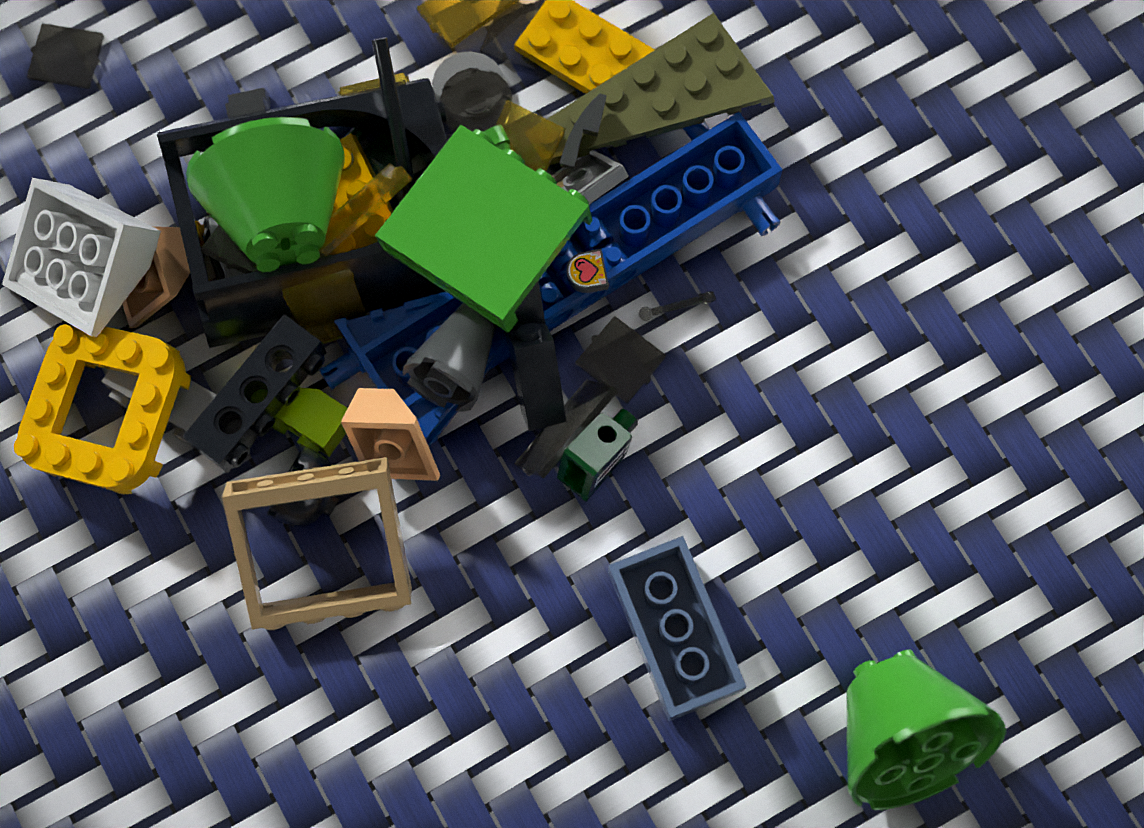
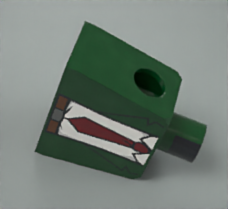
(596, 452)

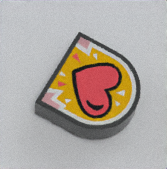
(587, 272)

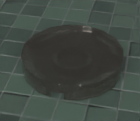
(474, 99)

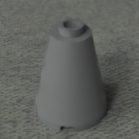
(453, 360)

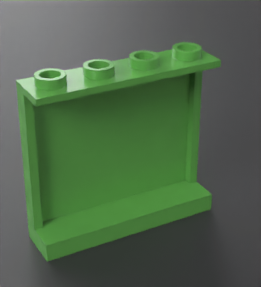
(483, 225)

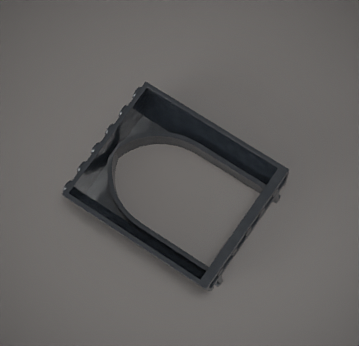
(254, 302)

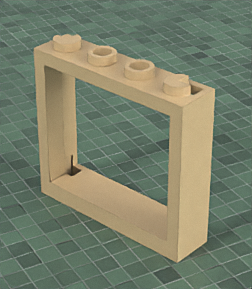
(310, 485)

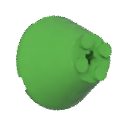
(270, 187)
(912, 732)

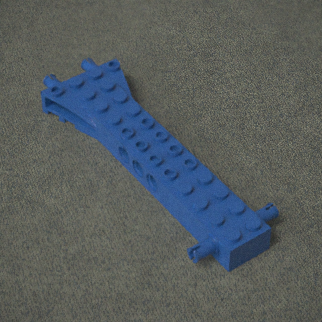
(634, 226)

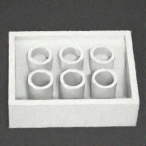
(77, 255)

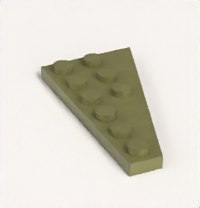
(670, 89)

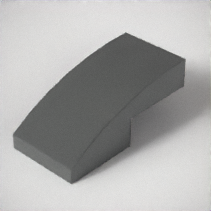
(248, 102)
(588, 124)

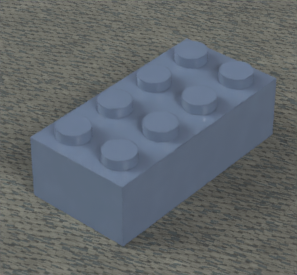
(676, 628)

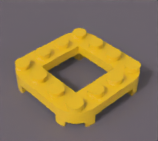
(134, 454)

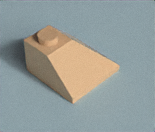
(162, 280)
(385, 427)

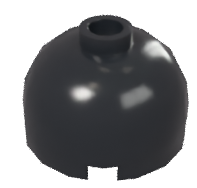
(305, 511)

